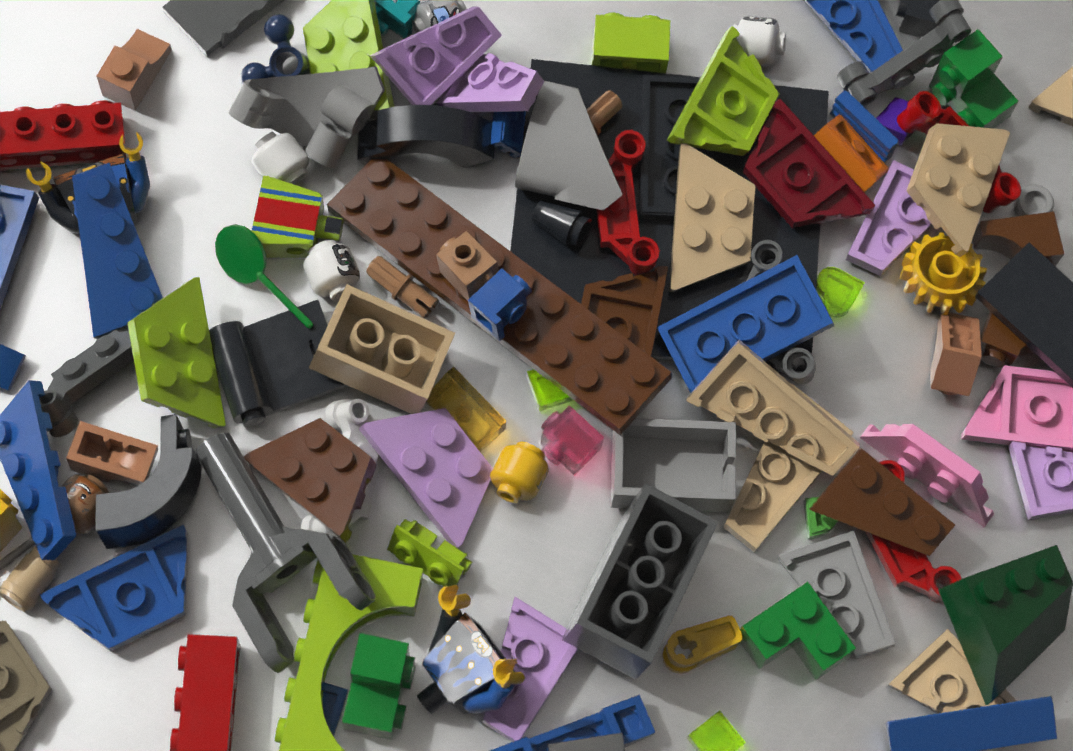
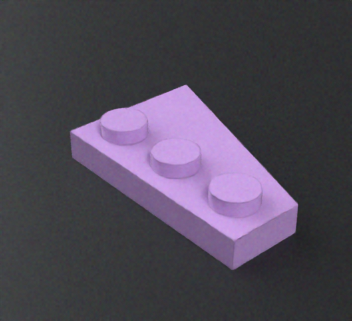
(542, 659)

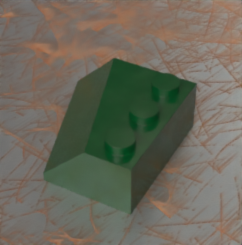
(1009, 616)

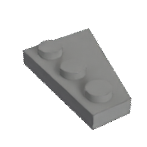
(845, 587)

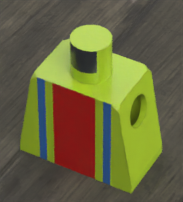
(291, 219)

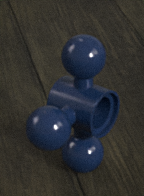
(278, 31)

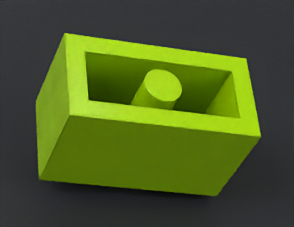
(631, 42)

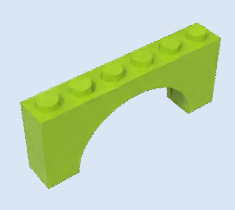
(330, 625)

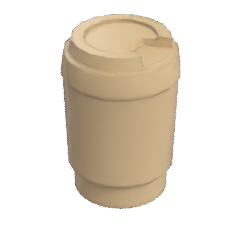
(28, 580)

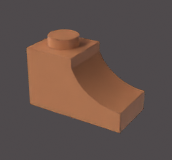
(132, 69)
(956, 354)
(110, 455)

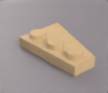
(943, 679)

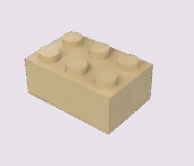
(382, 350)

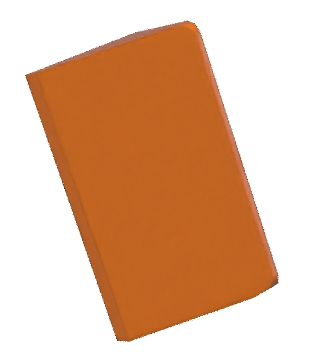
(851, 152)

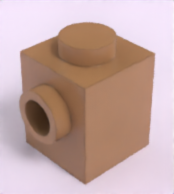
(466, 264)

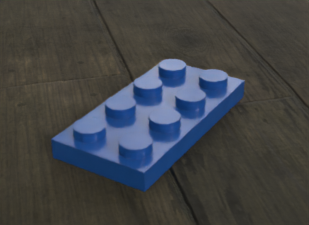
(764, 313)

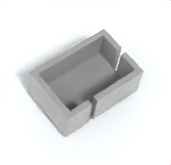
(678, 459)

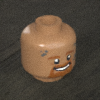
(82, 500)

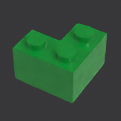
(969, 85)
(801, 624)
(377, 684)

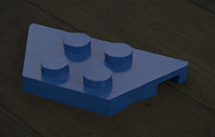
(128, 592)

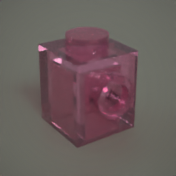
(569, 440)

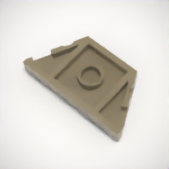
(21, 689)

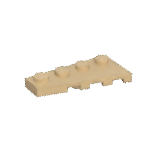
(765, 403)
(771, 491)

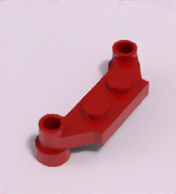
(924, 112)
(619, 221)
(907, 565)

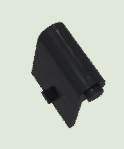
(269, 362)

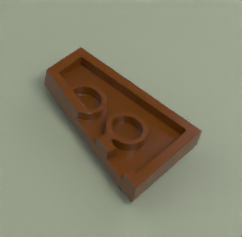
(882, 505)

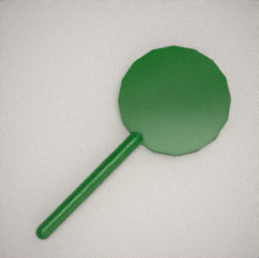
(244, 260)

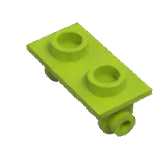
(413, 546)

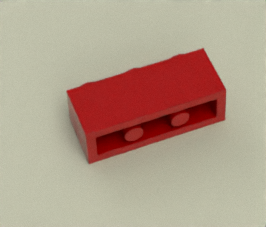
(207, 693)

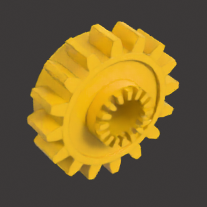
(924, 274)

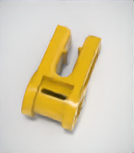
(705, 642)

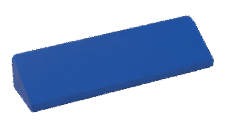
(976, 727)

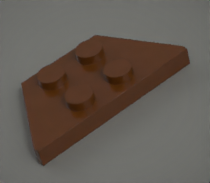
(629, 304)
(318, 472)

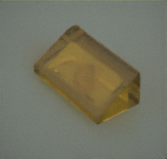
(467, 408)

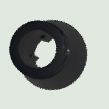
(563, 223)

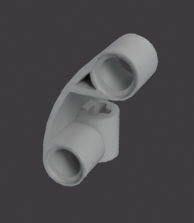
(314, 108)

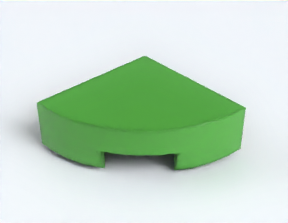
(816, 523)

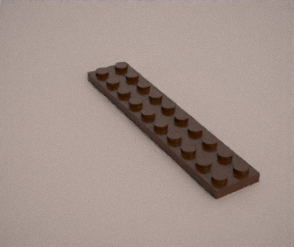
(554, 333)

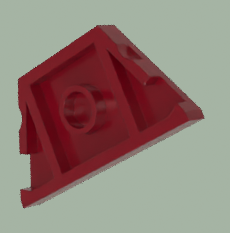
(801, 174)

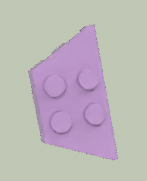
(435, 467)

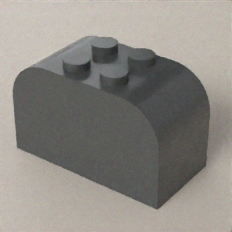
(640, 581)

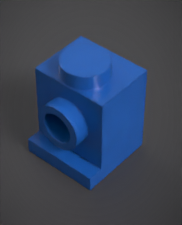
(499, 302)

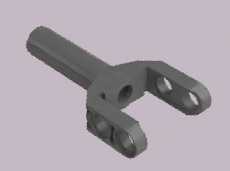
(275, 551)

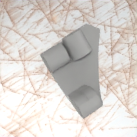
(564, 152)

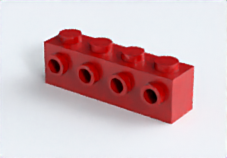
(60, 135)

